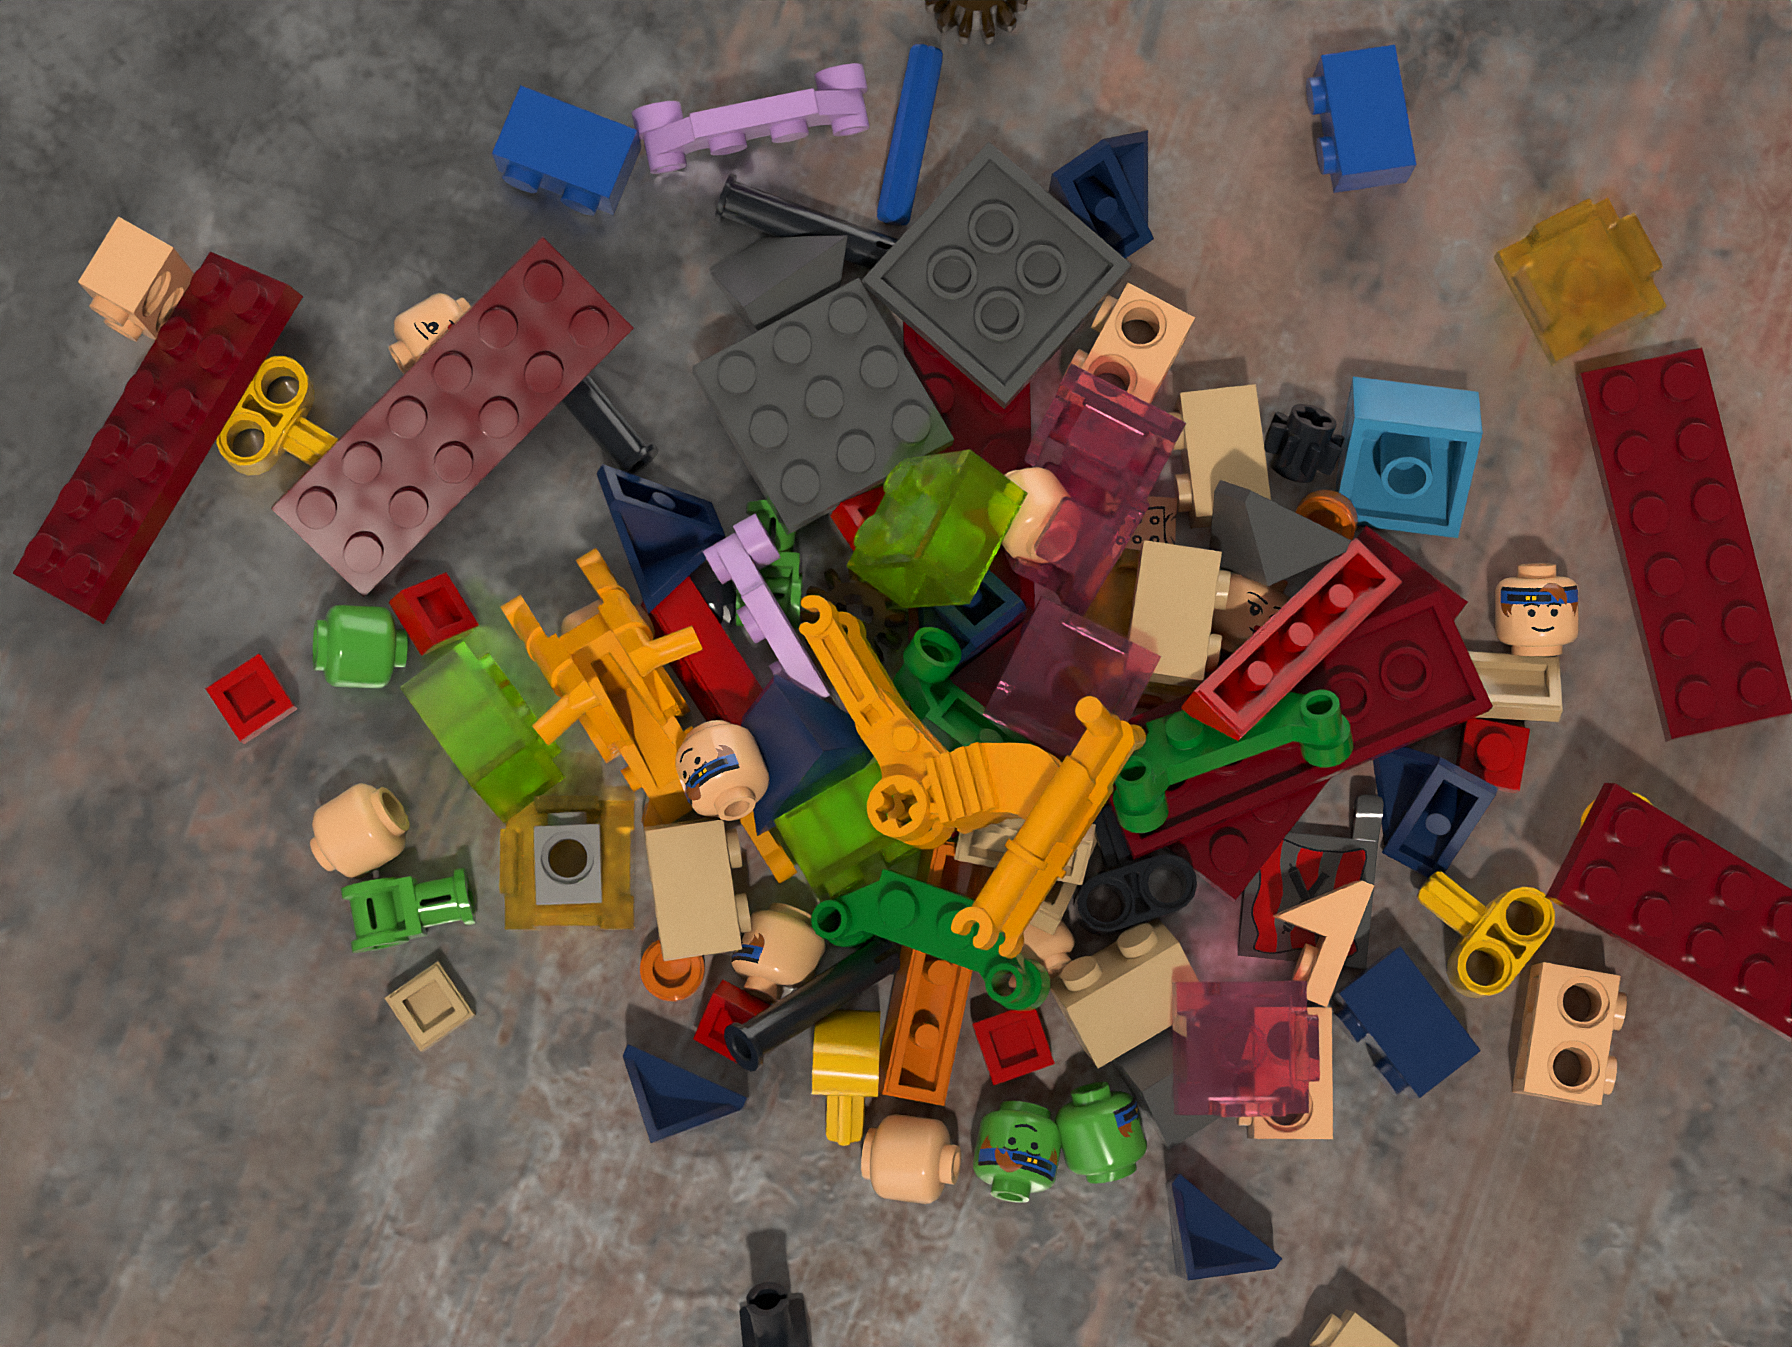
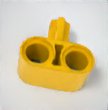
(282, 424)
(1486, 930)
(846, 1070)

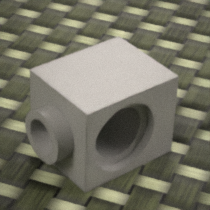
(580, 889)

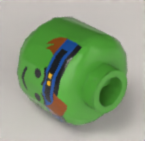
(1101, 1133)
(1017, 1151)

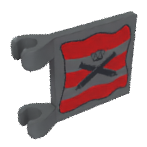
(1303, 870)

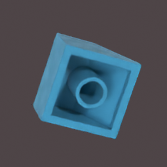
(1409, 455)

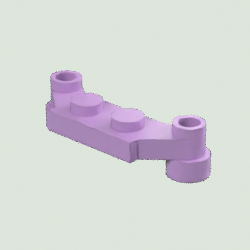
(727, 128)
(740, 559)

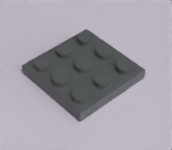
(996, 275)
(821, 405)

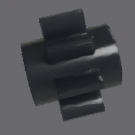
(1303, 443)

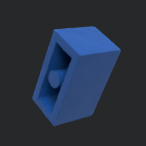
(1361, 119)
(566, 152)

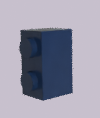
(1403, 1025)

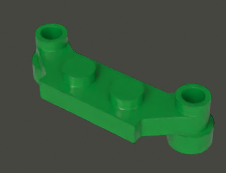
(938, 702)
(1185, 747)
(921, 919)

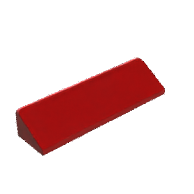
(1292, 642)
(717, 674)

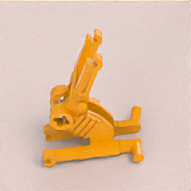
(624, 698)
(974, 782)

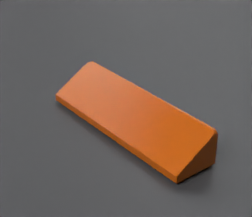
(928, 997)

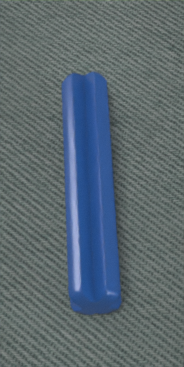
(909, 135)

